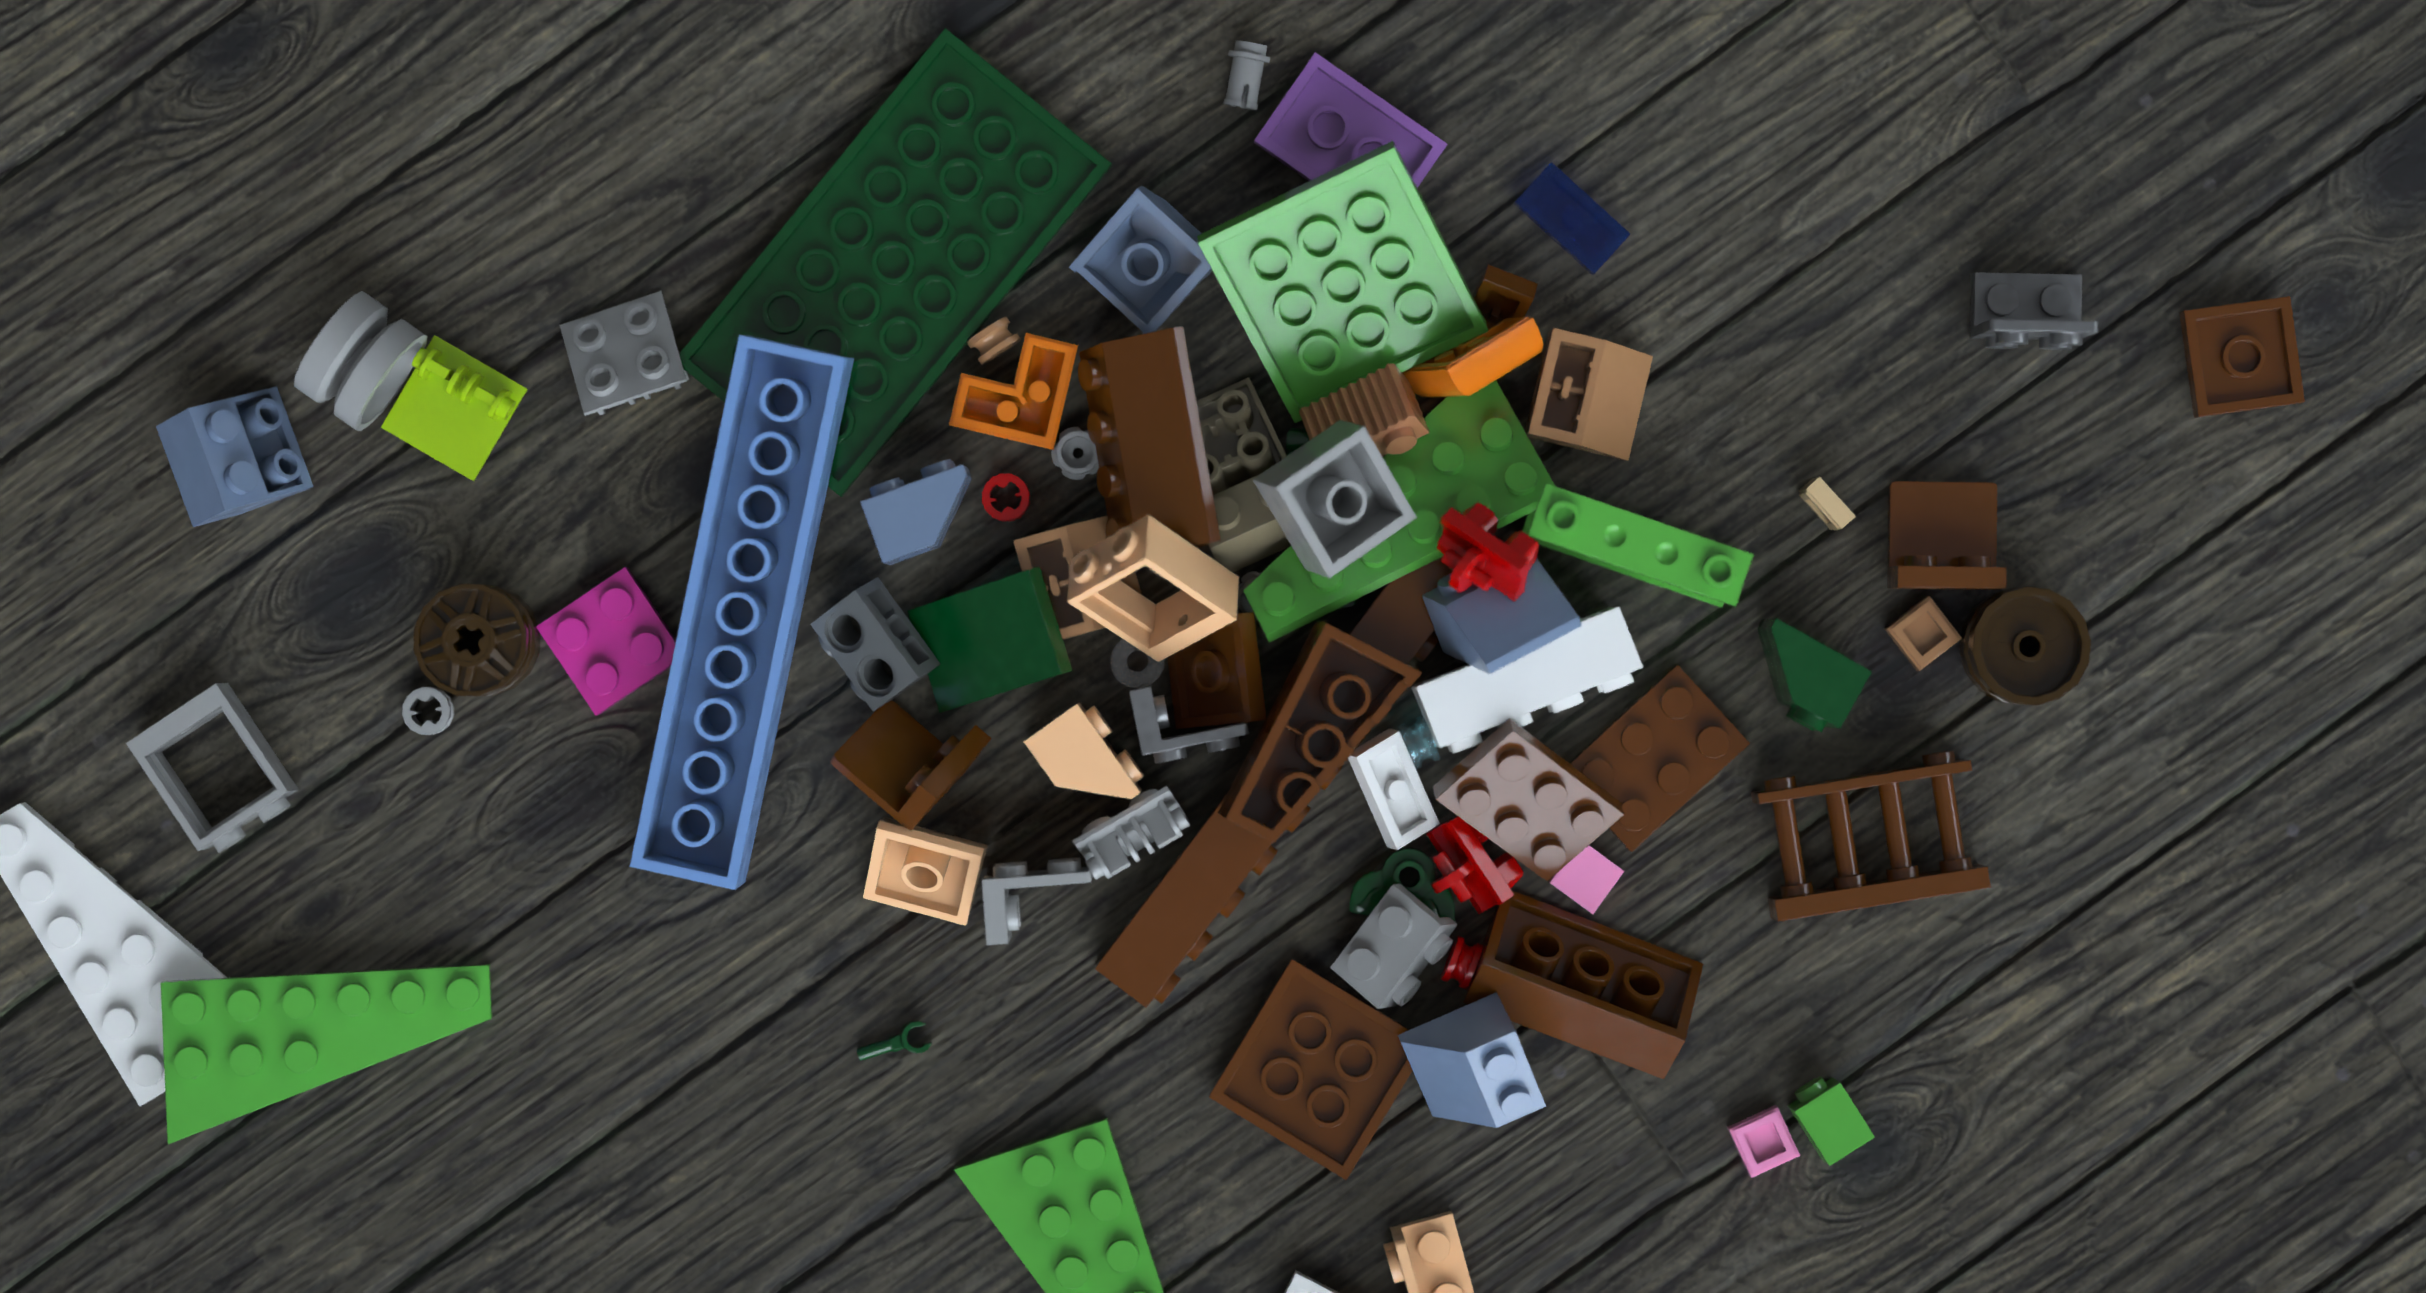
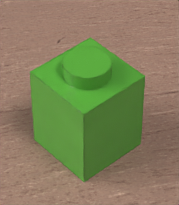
(1830, 1119)

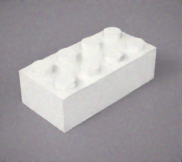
(1470, 700)

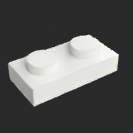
(1393, 789)

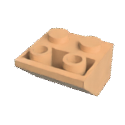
(1081, 758)

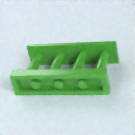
(1638, 547)

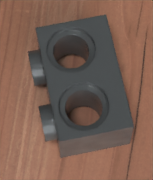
(884, 636)

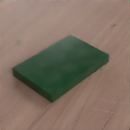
(991, 639)

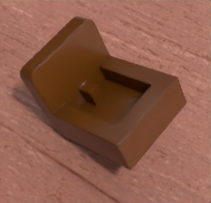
(1503, 295)

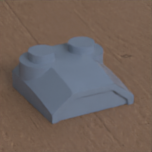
(1144, 260)

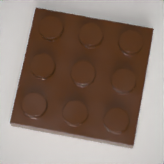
(1316, 1069)

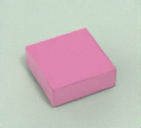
(1587, 878)
(1763, 1141)

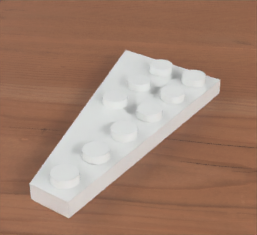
(101, 943)

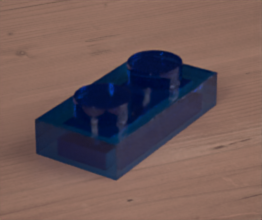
(1572, 218)

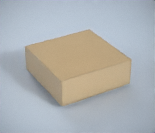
(1826, 504)

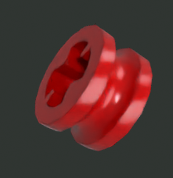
(1003, 481)
(1461, 962)

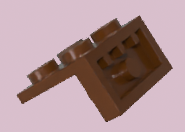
(1943, 536)
(904, 763)

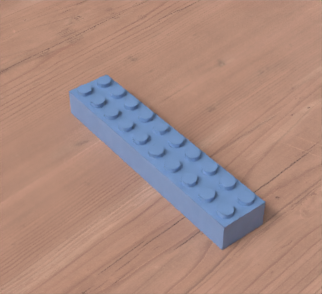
(741, 611)

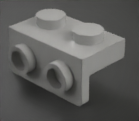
(1394, 949)

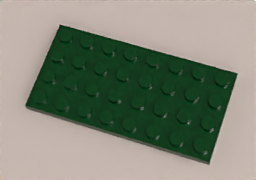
(908, 243)

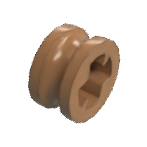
(993, 340)

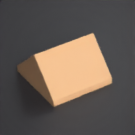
(924, 871)

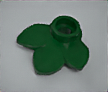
(1375, 884)

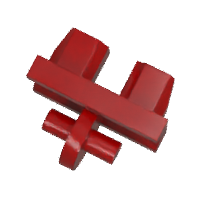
(1480, 556)
(1469, 868)

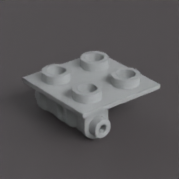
(623, 354)
(1149, 819)

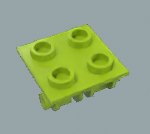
(453, 407)

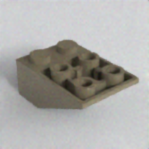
(1237, 450)

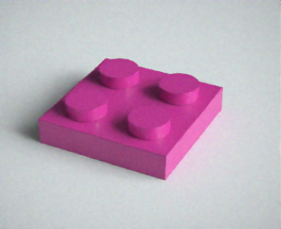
(610, 641)

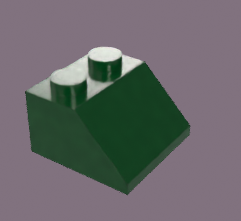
(1810, 676)

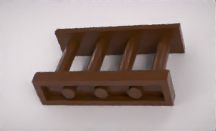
(1903, 878)

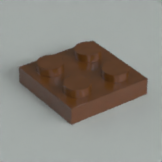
(2242, 357)
(1218, 678)

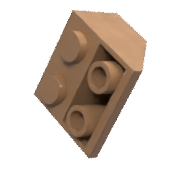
(1588, 394)
(1052, 553)

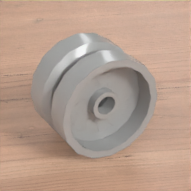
(359, 361)

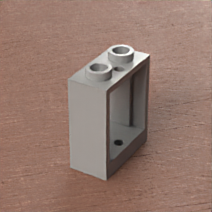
(150, 744)

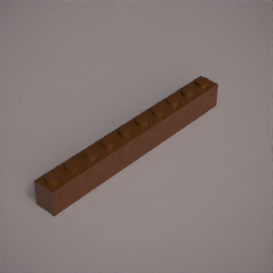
(1222, 853)

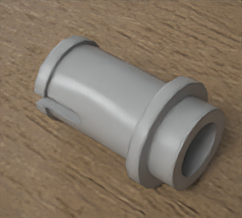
(1245, 74)

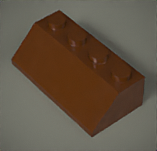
(1149, 434)
(1587, 984)

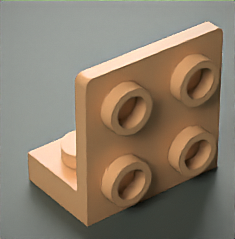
(1428, 1256)

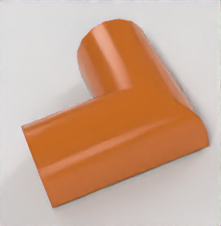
(1478, 361)
(1029, 408)

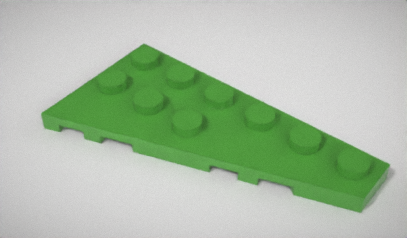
(1467, 457)
(274, 1036)
(1067, 1212)

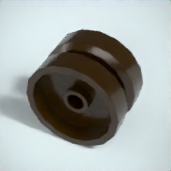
(2037, 676)

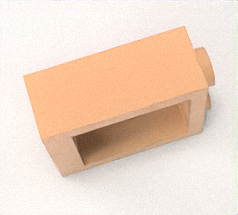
(1158, 629)

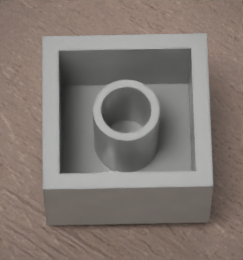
(1334, 498)

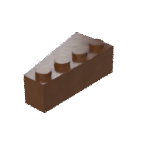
(1312, 729)

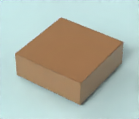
(1923, 633)

